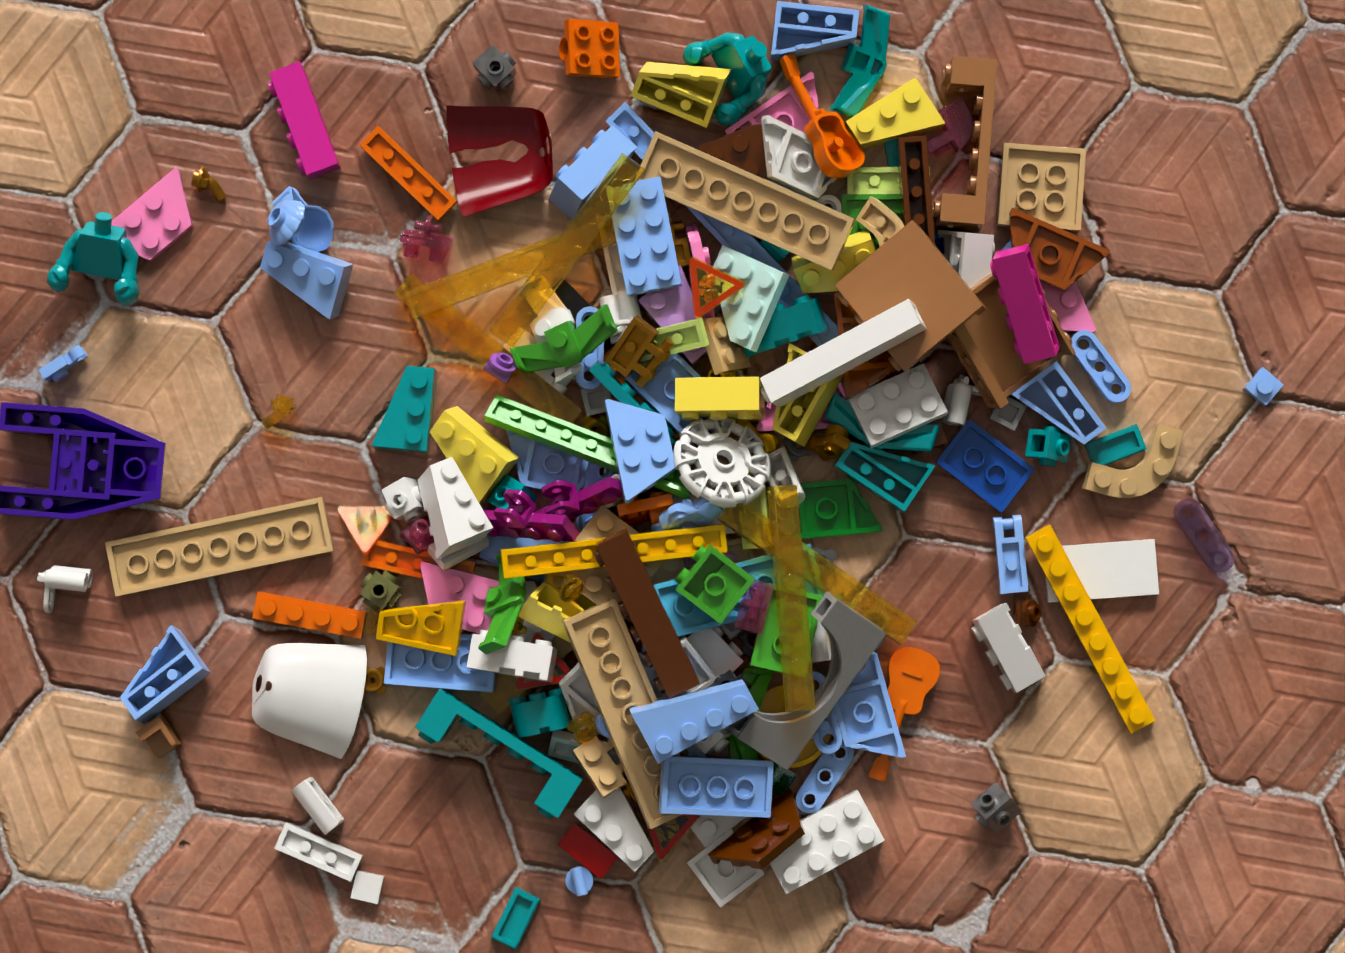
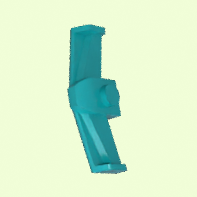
(864, 62)
(920, 439)

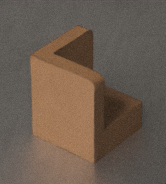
(159, 736)

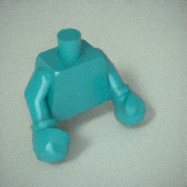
(748, 71)
(101, 252)

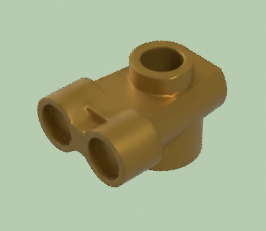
(830, 444)

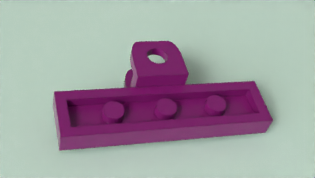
(573, 504)
(521, 522)

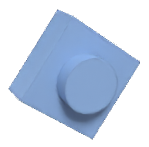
(1263, 386)

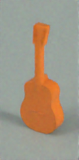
(833, 146)
(910, 678)

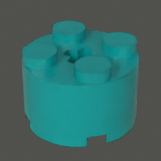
(539, 713)

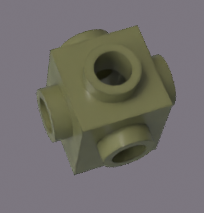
(391, 590)

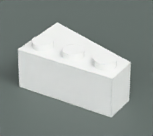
(968, 254)
(452, 508)
(1007, 648)
(517, 659)
(617, 827)

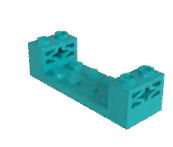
(446, 709)

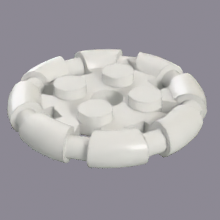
(715, 474)

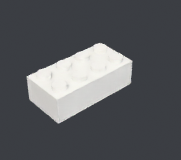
(829, 840)

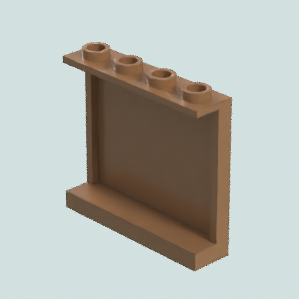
(913, 270)
(988, 348)

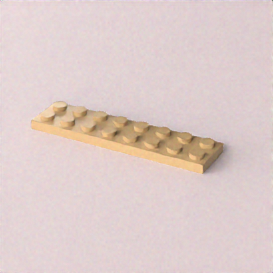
(747, 201)
(219, 546)
(619, 684)

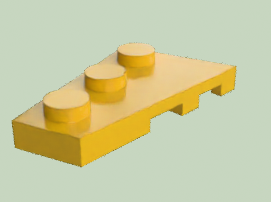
(424, 626)

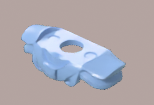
(699, 512)

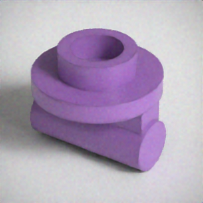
(500, 366)

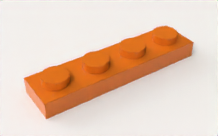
(408, 173)
(405, 560)
(309, 615)

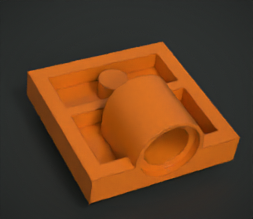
(590, 48)
(645, 509)

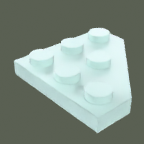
(752, 307)

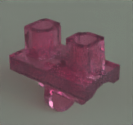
(438, 244)
(418, 535)
(754, 607)

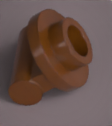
(1026, 612)

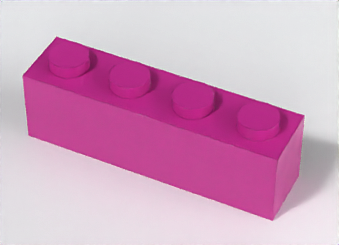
(304, 121)
(1025, 304)

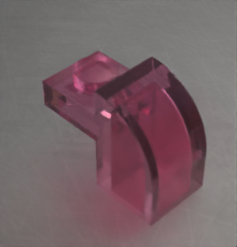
(956, 130)

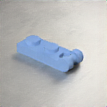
(1010, 555)

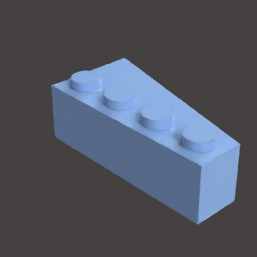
(687, 719)

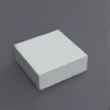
(367, 887)

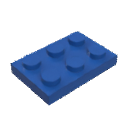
(985, 466)

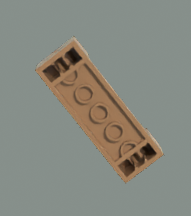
(975, 79)

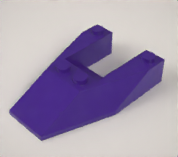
(93, 463)

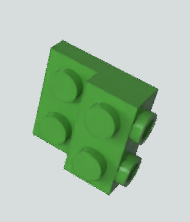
(713, 582)

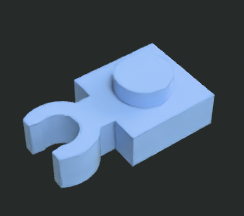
(59, 367)

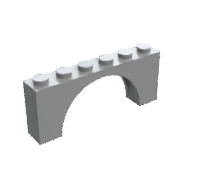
(786, 733)

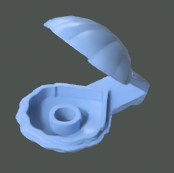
(303, 223)

